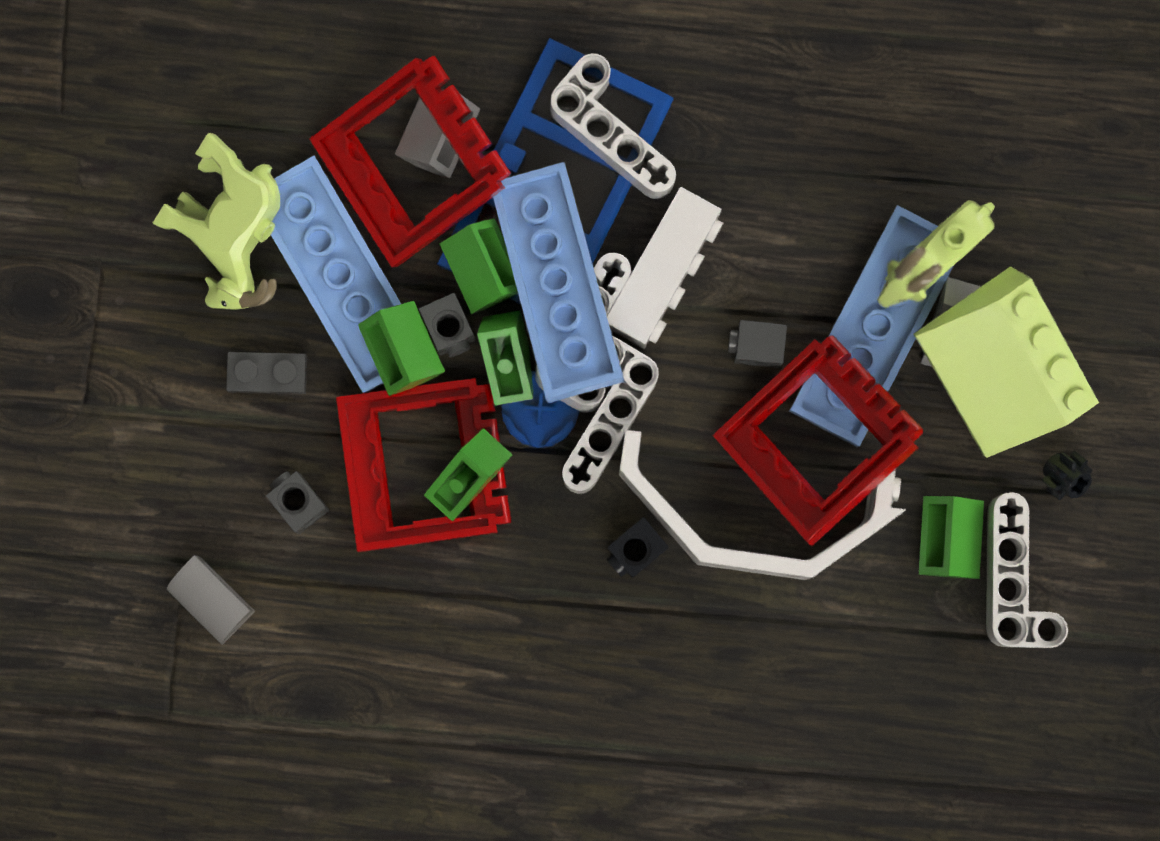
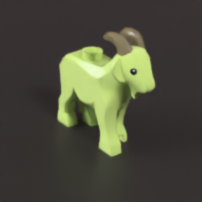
(231, 226)
(936, 254)

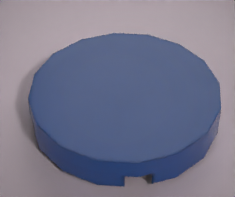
(537, 421)

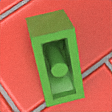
(506, 357)
(467, 474)

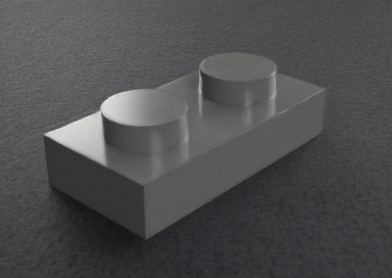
(266, 373)

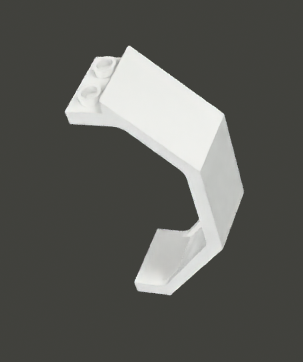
(877, 515)

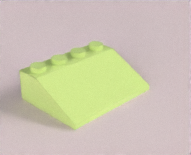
(1006, 364)

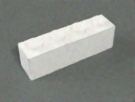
(662, 268)

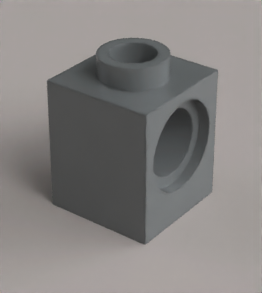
(442, 309)
(758, 343)
(307, 515)

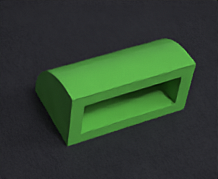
(480, 265)
(401, 347)
(951, 537)

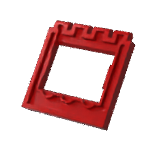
(368, 189)
(774, 472)
(368, 473)

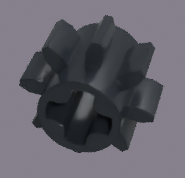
(1067, 475)

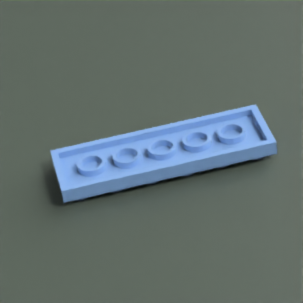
(331, 264)
(557, 283)
(869, 331)

